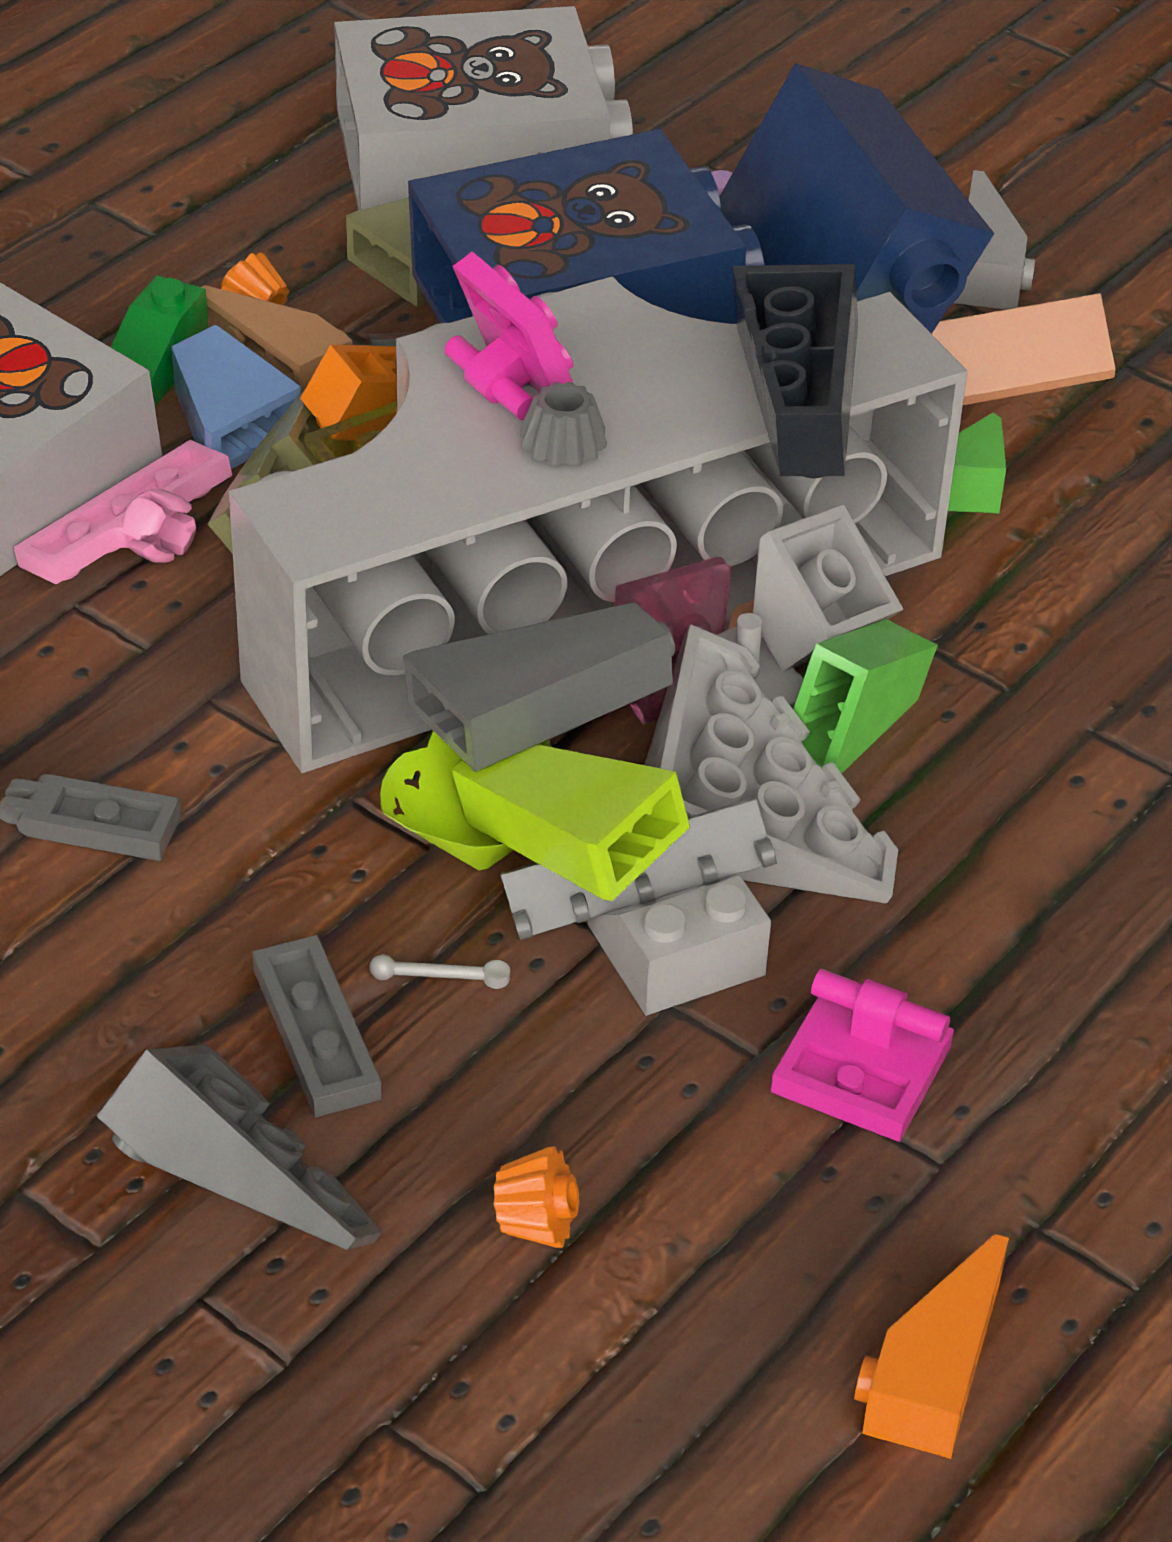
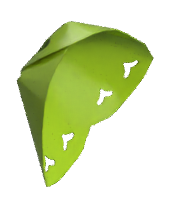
(435, 807)

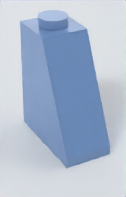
(228, 392)

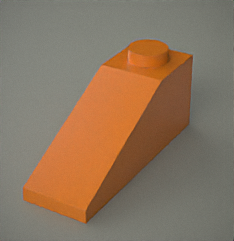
(351, 382)
(931, 1357)

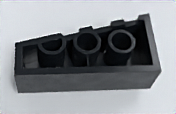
(801, 356)

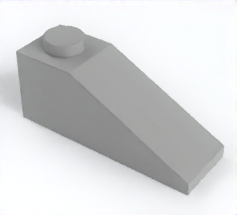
(1002, 265)

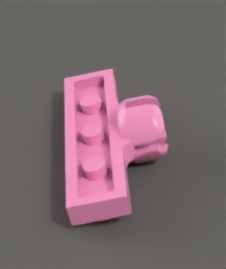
(134, 514)

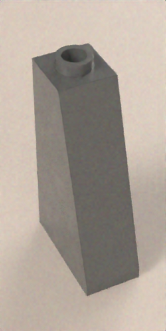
(537, 680)

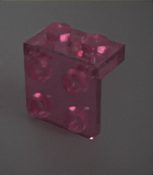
(679, 598)

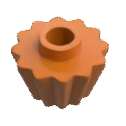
(256, 279)
(537, 1198)

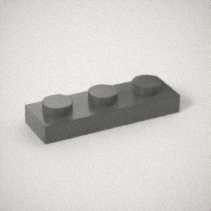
(316, 1026)

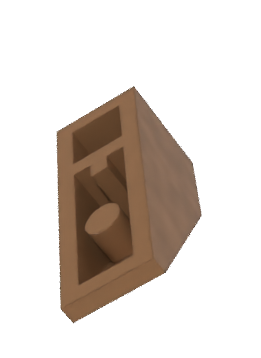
(279, 334)

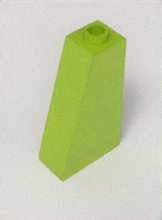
(576, 813)

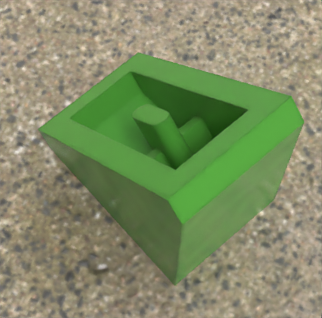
(979, 468)

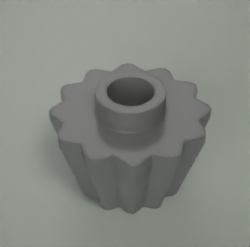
(563, 426)

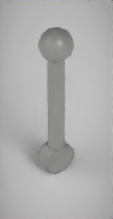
(494, 974)

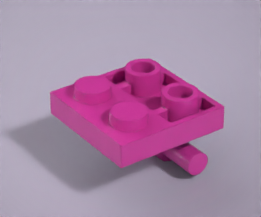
(516, 338)
(864, 1054)

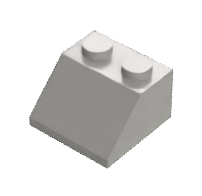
(817, 585)
(686, 943)

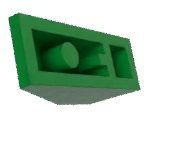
(157, 320)

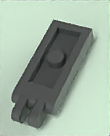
(92, 815)

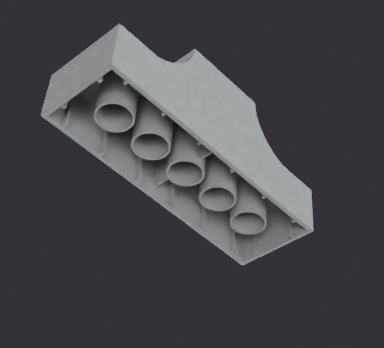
(464, 535)

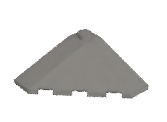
(742, 746)

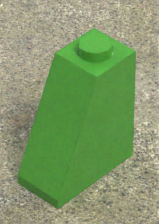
(859, 689)

